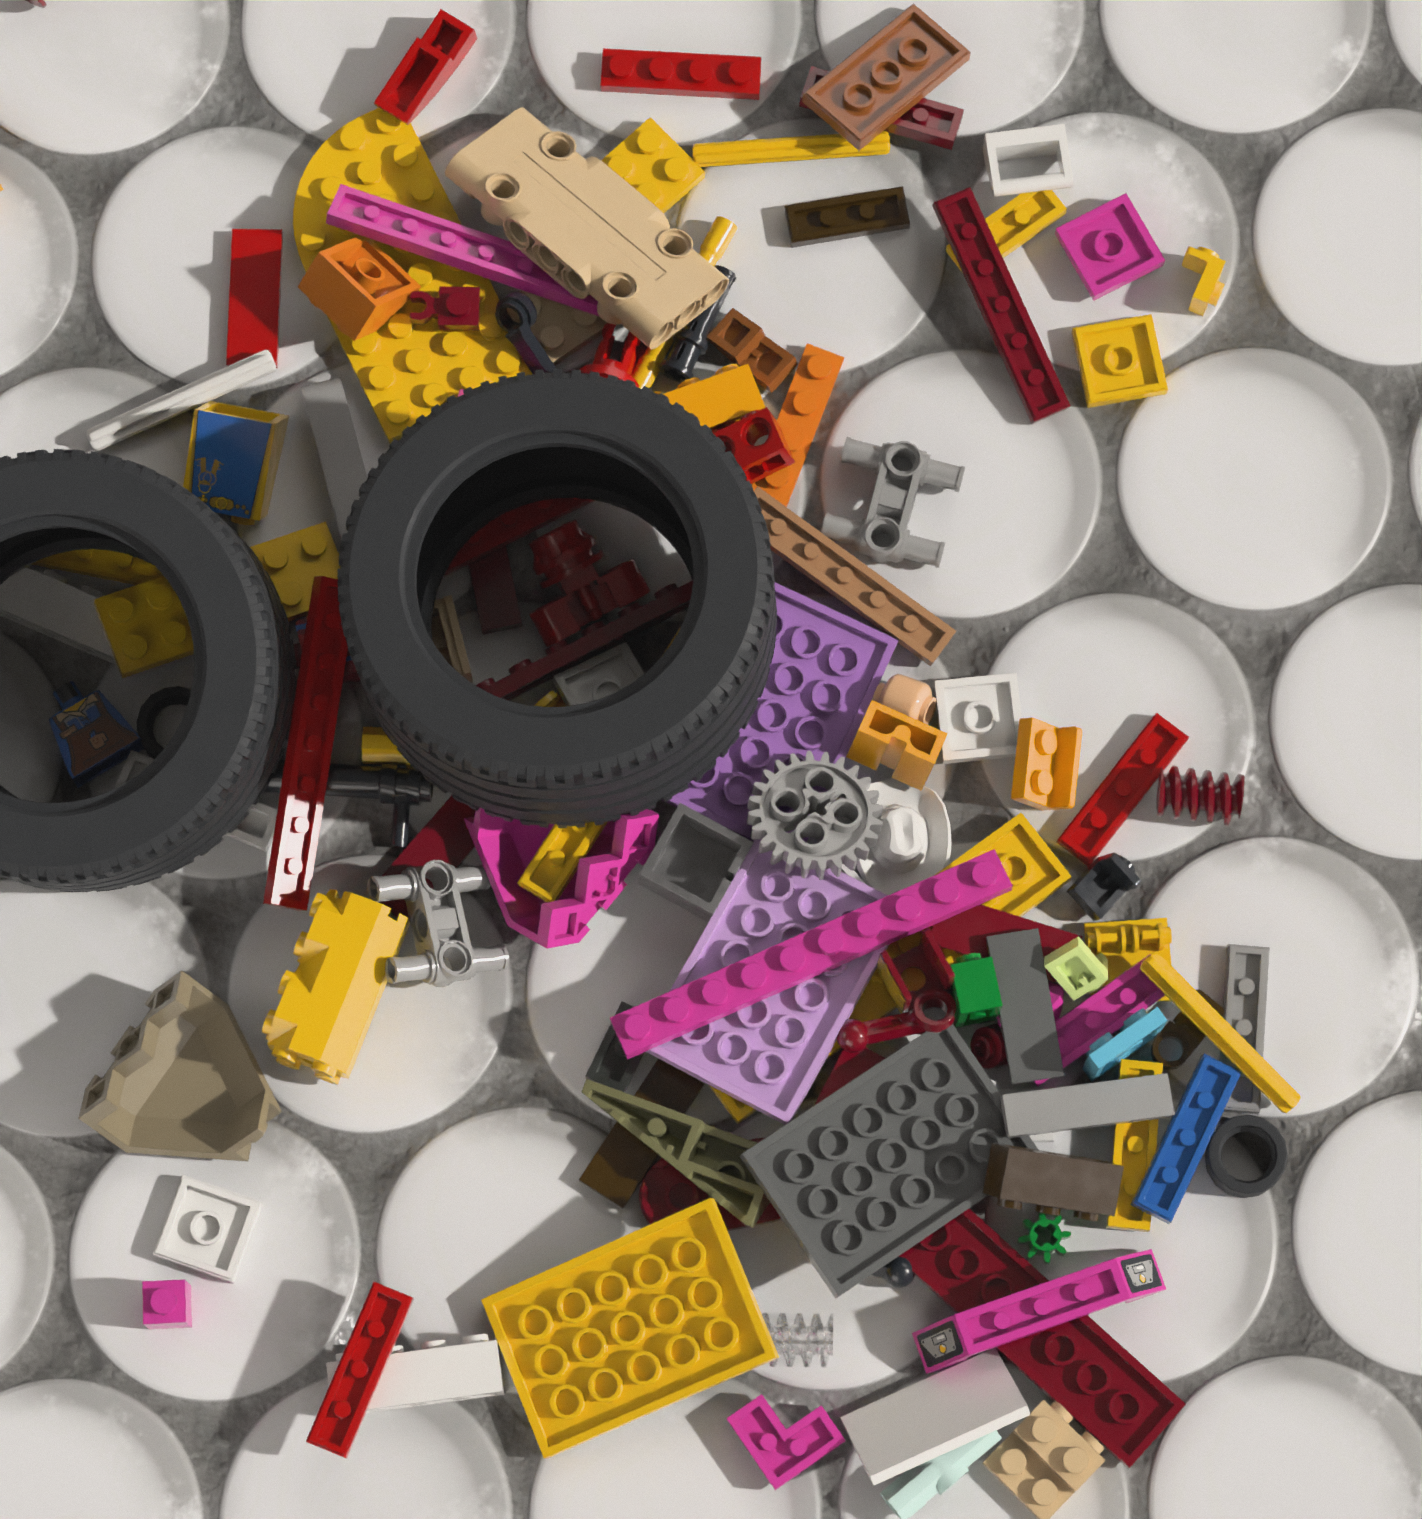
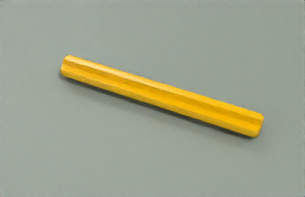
(784, 149)
(1220, 1032)

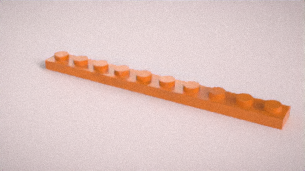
(802, 416)

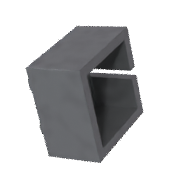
(694, 862)

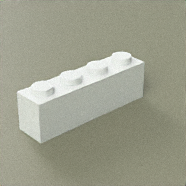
(55, 610)
(436, 1374)

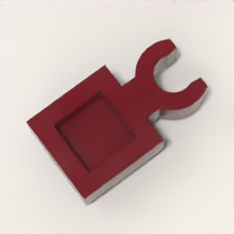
(455, 308)

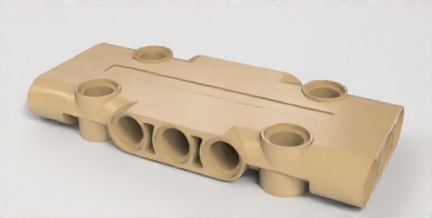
(587, 227)

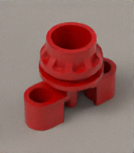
(568, 560)

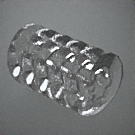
(801, 1339)

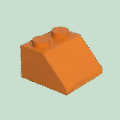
(357, 286)

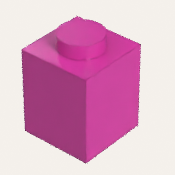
(167, 1304)

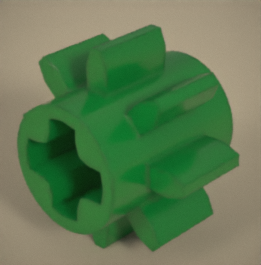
(1047, 1248)

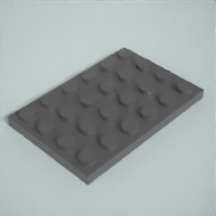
(884, 1158)

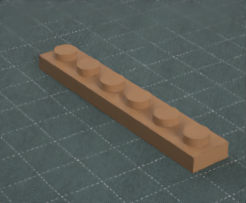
(853, 582)

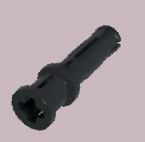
(691, 340)

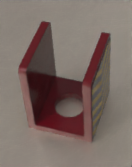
(925, 957)

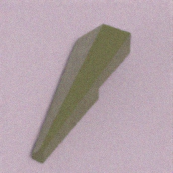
(695, 1149)

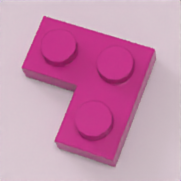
(784, 1451)

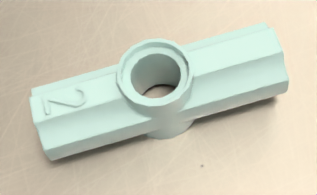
(935, 1476)

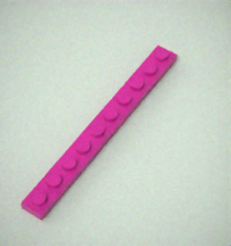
(810, 954)

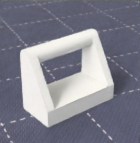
(1027, 144)

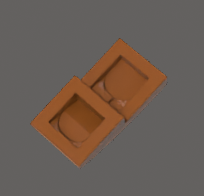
(746, 343)

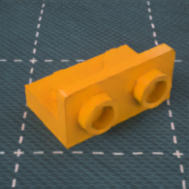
(1046, 765)

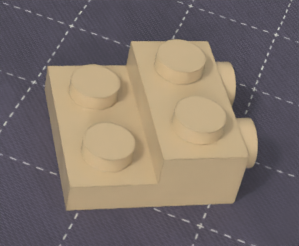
(1045, 1459)

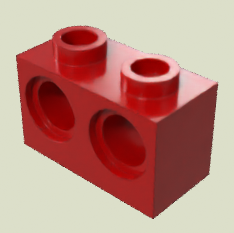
(761, 459)

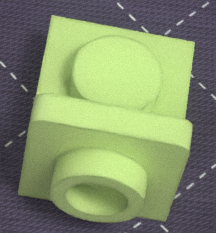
(1077, 968)

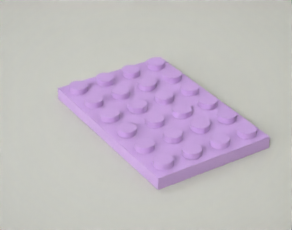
(779, 1044)

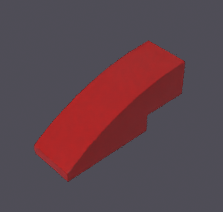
(426, 67)

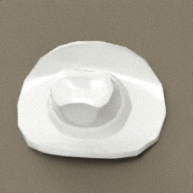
(912, 838)

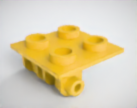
(1128, 942)

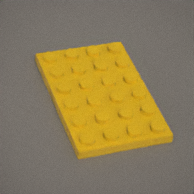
(629, 1328)

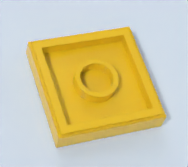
(1119, 361)

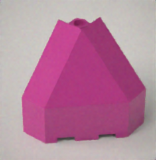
(509, 848)

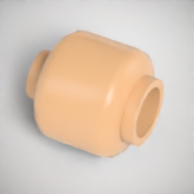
(907, 697)

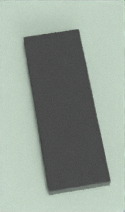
(1027, 1007)

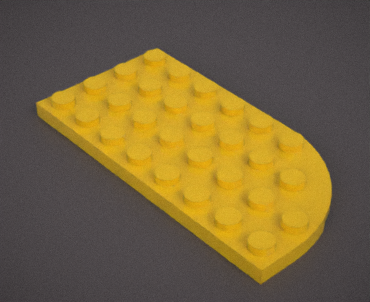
(401, 364)

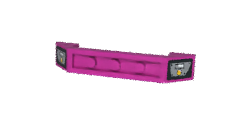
(1038, 1309)

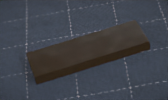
(623, 1157)

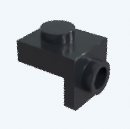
(1103, 884)

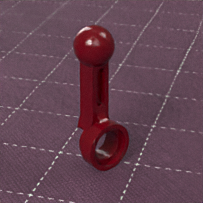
(857, 1034)

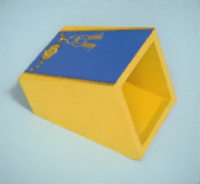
(235, 459)

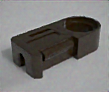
(1185, 1033)

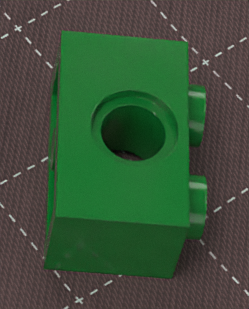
(975, 990)

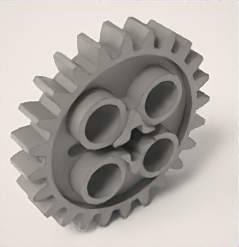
(837, 841)

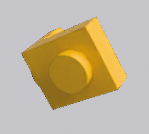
(1210, 267)

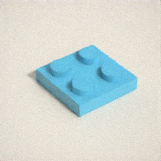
(1135, 1033)

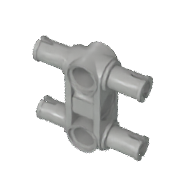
(892, 502)
(437, 924)

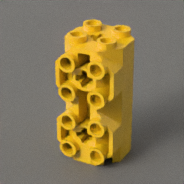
(336, 985)

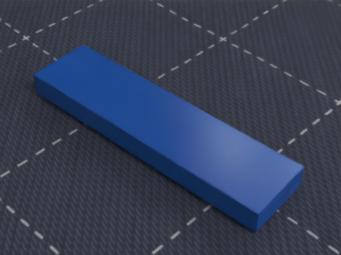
(1186, 1138)

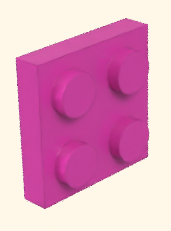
(1109, 246)

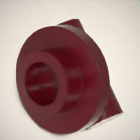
(989, 1047)

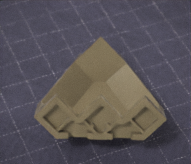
(182, 1081)

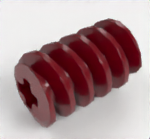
(1200, 794)

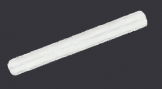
(181, 400)

